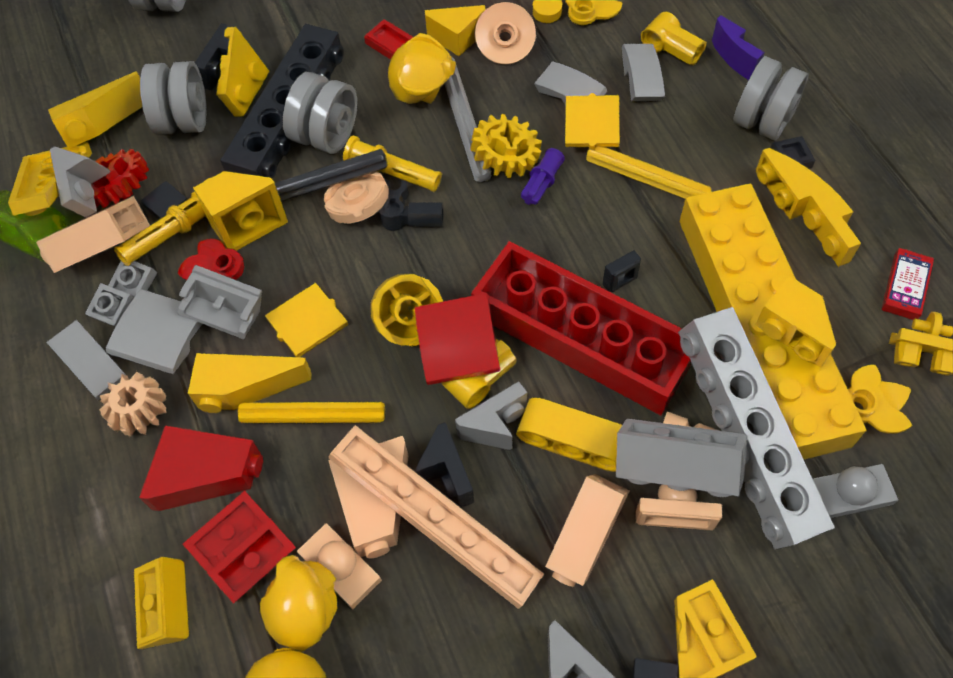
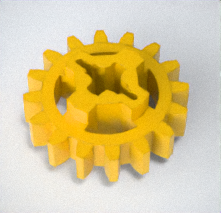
(505, 145)

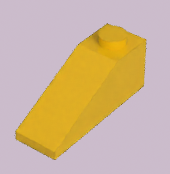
(97, 110)
(229, 380)

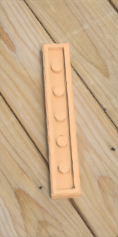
(436, 516)

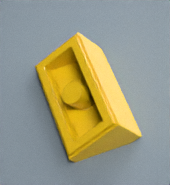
(160, 602)

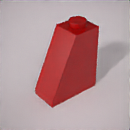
(198, 467)

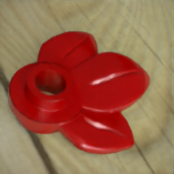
(213, 256)

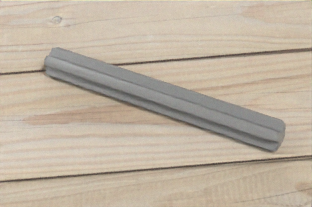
(465, 123)

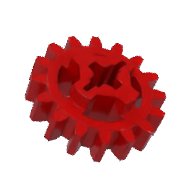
(125, 174)

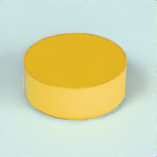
(547, 10)

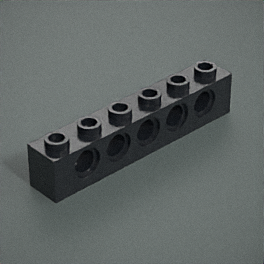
(261, 138)

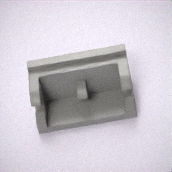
(220, 302)

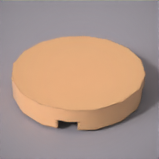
(356, 198)

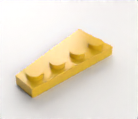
(36, 182)

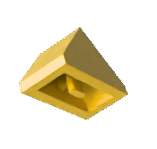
(454, 26)

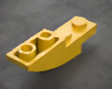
(806, 194)

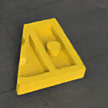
(240, 73)
(708, 634)

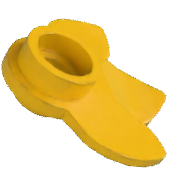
(587, 11)
(880, 400)

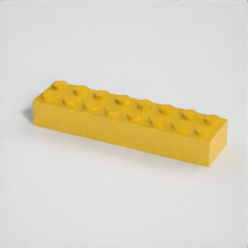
(743, 271)

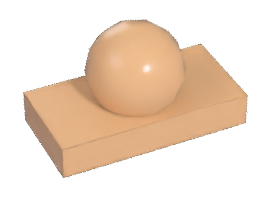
(678, 510)
(353, 575)

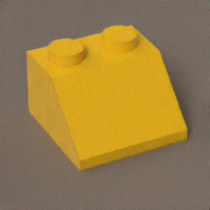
(241, 207)

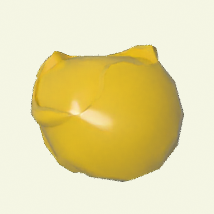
(419, 69)
(299, 603)

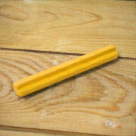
(646, 172)
(312, 412)

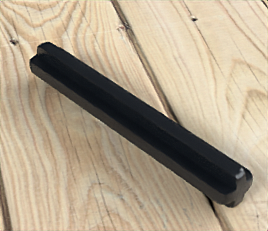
(331, 174)

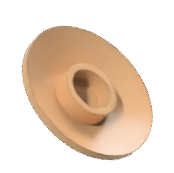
(505, 18)

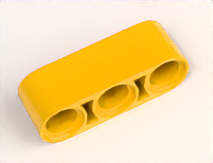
(570, 433)

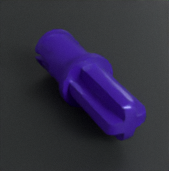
(542, 176)

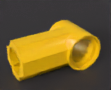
(667, 34)
(474, 389)

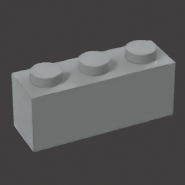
(681, 457)

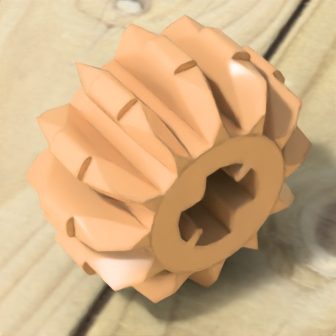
(133, 404)

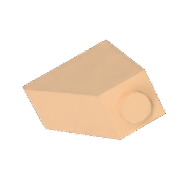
(93, 234)
(369, 520)
(586, 530)

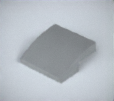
(153, 332)

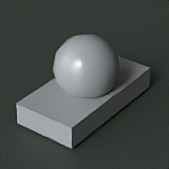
(856, 490)

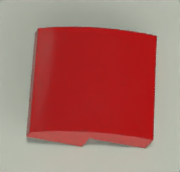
(457, 339)
(239, 546)

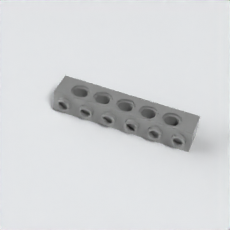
(771, 439)

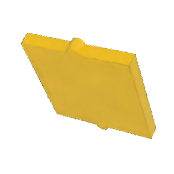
(592, 121)
(306, 320)

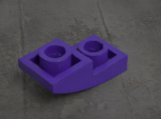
(733, 49)

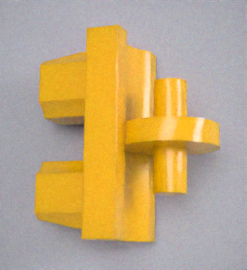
(911, 344)

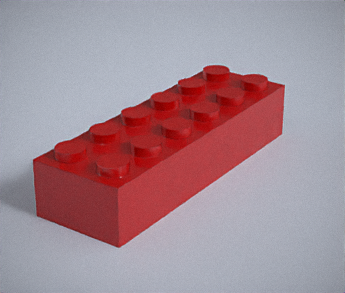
(585, 327)

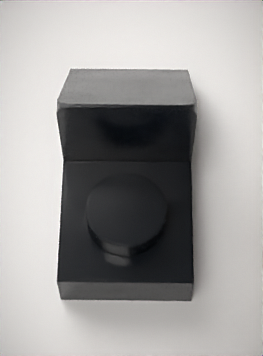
(210, 58)
(443, 459)

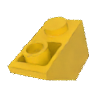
(799, 321)

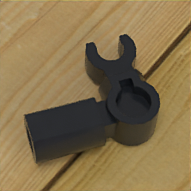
(417, 214)

